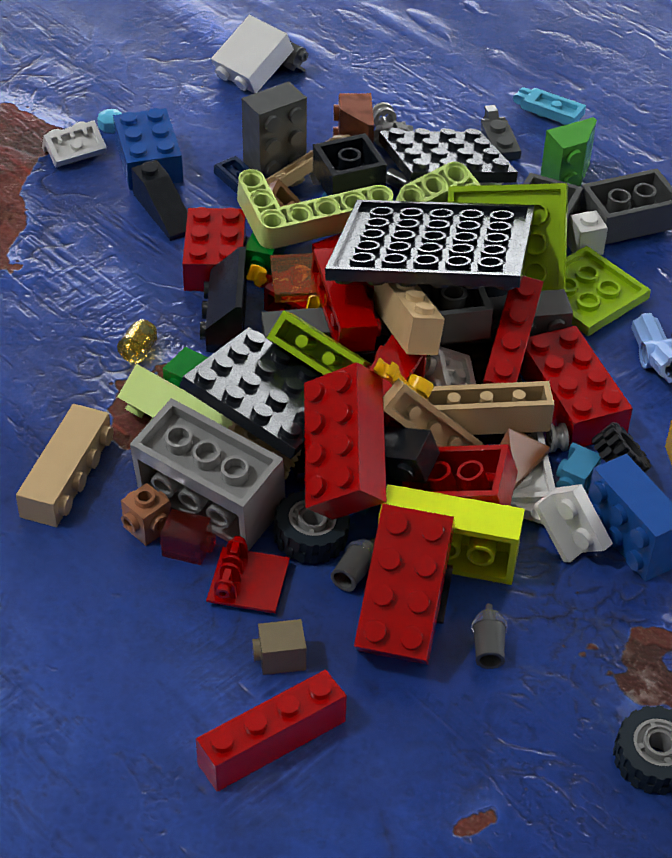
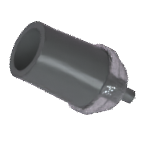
(353, 564)
(489, 637)

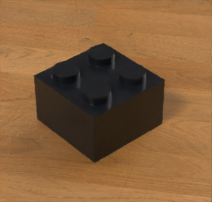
(348, 164)

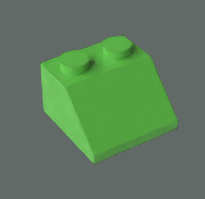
(568, 151)

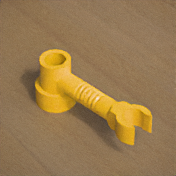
(392, 373)

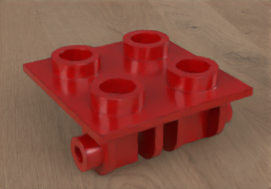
(247, 578)

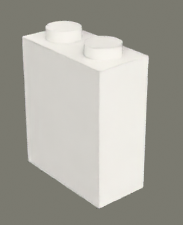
(252, 54)

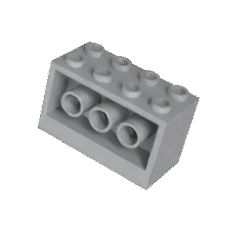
(210, 471)

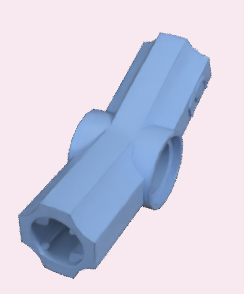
(654, 347)

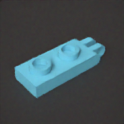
(549, 105)

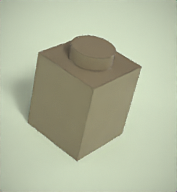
(280, 647)

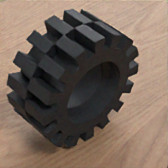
(615, 442)

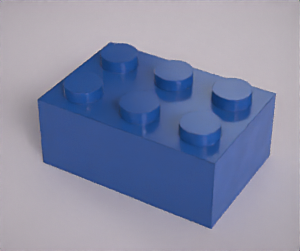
(147, 138)
(634, 515)

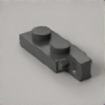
(499, 133)

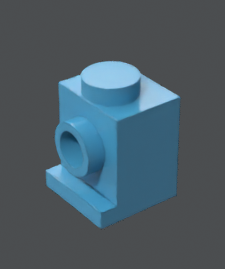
(578, 467)

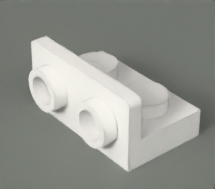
(74, 143)
(449, 368)
(572, 522)

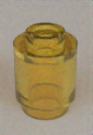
(137, 341)

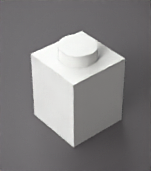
(587, 230)

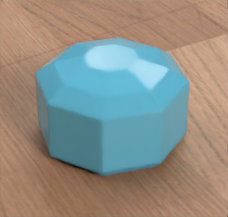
(105, 120)

